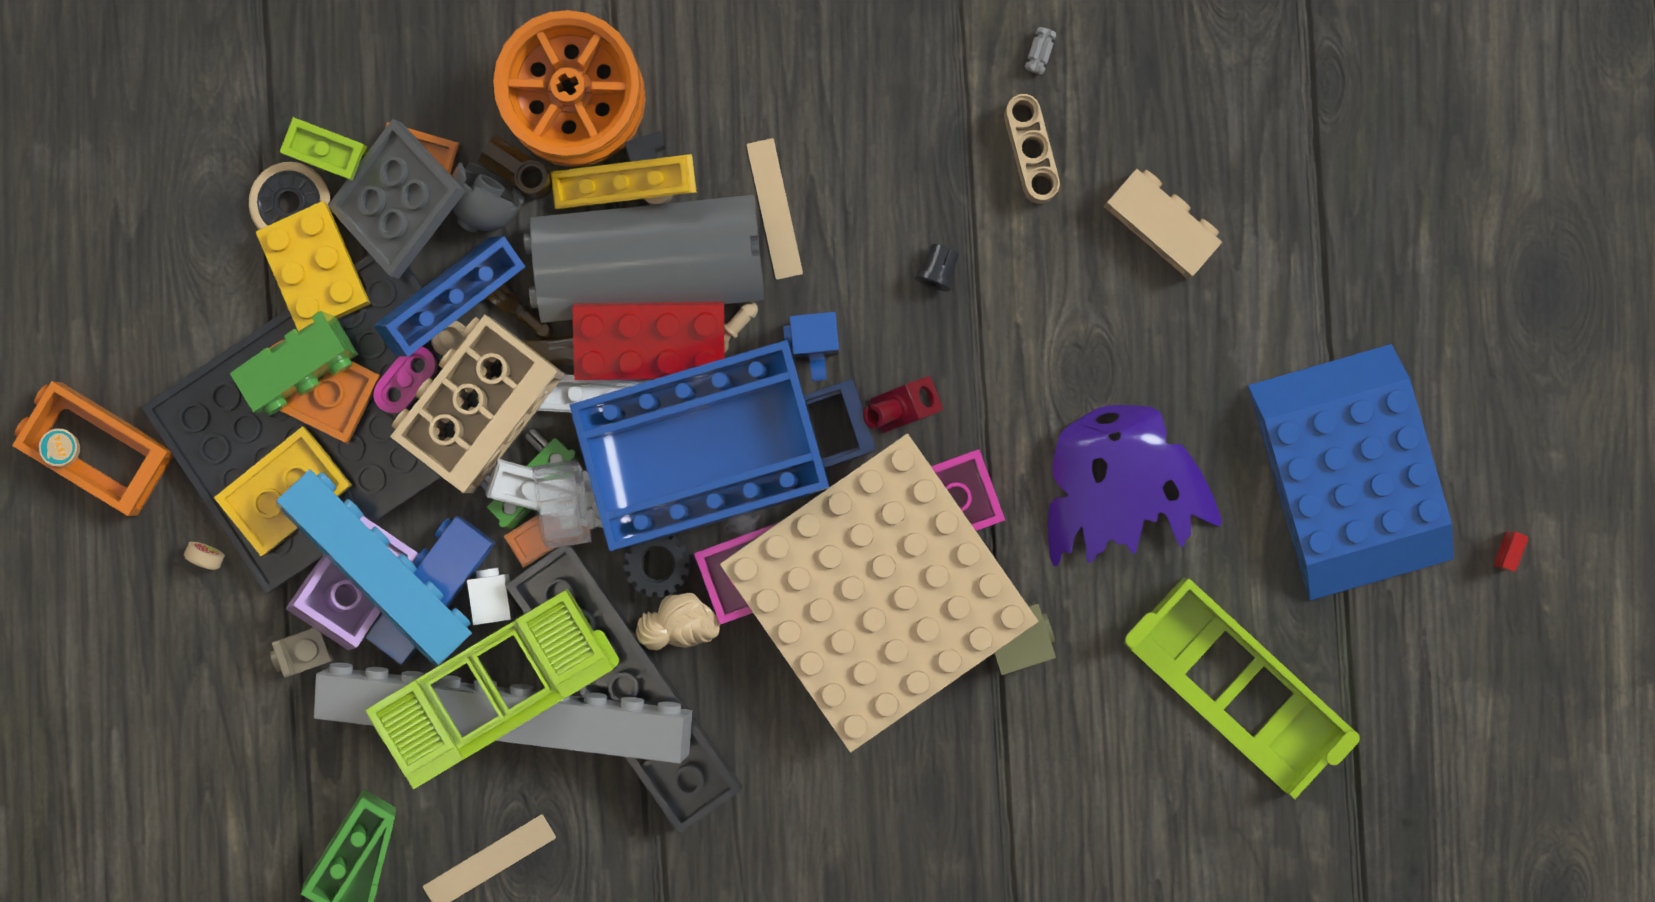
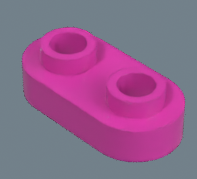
(404, 378)

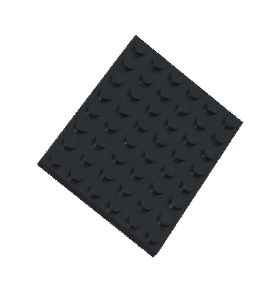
(221, 438)

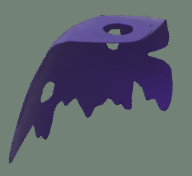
(1132, 485)

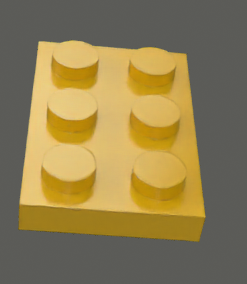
(312, 265)
(253, 496)

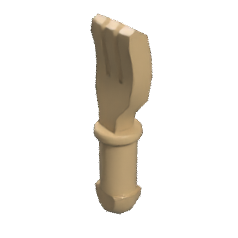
(738, 321)

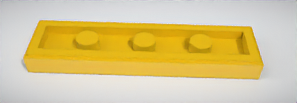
(623, 181)

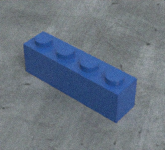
(449, 296)
(448, 567)

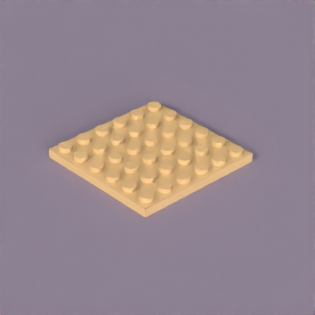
(879, 592)

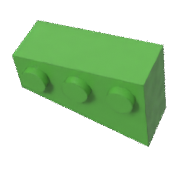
(355, 855)

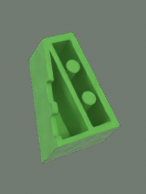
(294, 364)

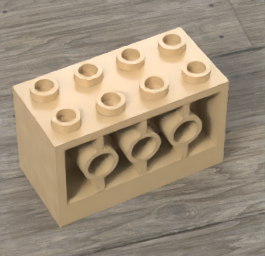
(502, 410)

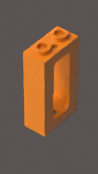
(57, 397)

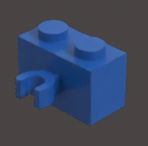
(813, 338)

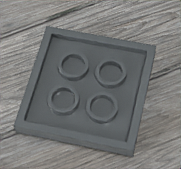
(396, 199)

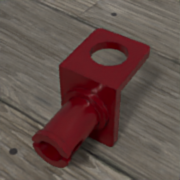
(901, 406)

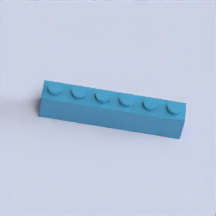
(373, 567)

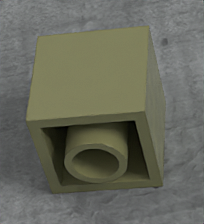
(1029, 647)

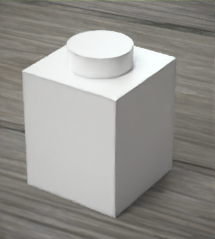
(490, 597)

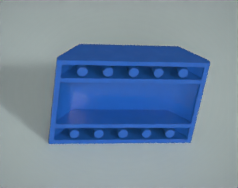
(699, 446)
(1353, 471)

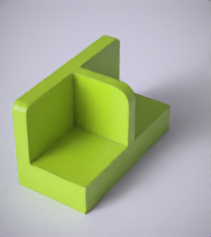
(323, 149)

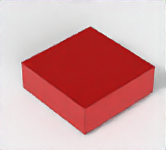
(1511, 551)

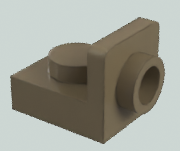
(300, 652)

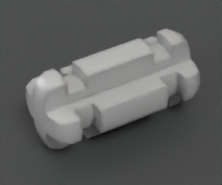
(1040, 50)

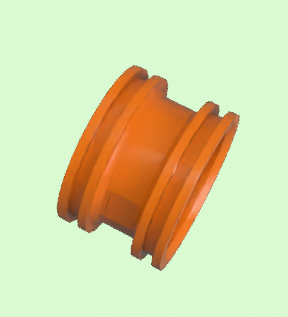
(544, 42)

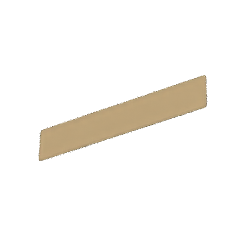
(774, 208)
(490, 861)

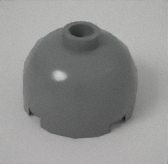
(486, 202)

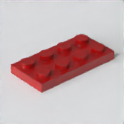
(645, 338)

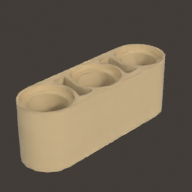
(1031, 130)

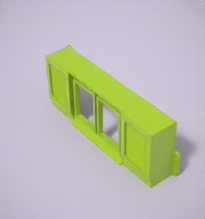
(558, 647)
(1299, 735)

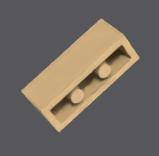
(1164, 222)

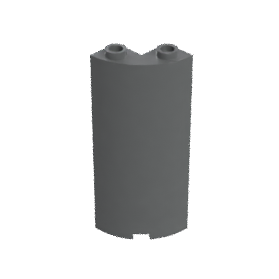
(646, 255)

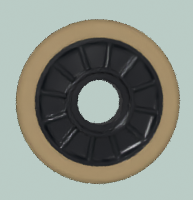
(279, 180)

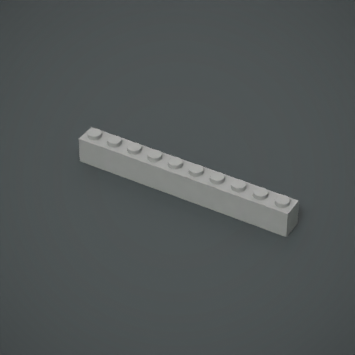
(574, 723)

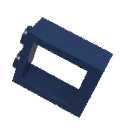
(855, 413)

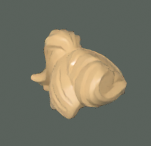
(679, 622)

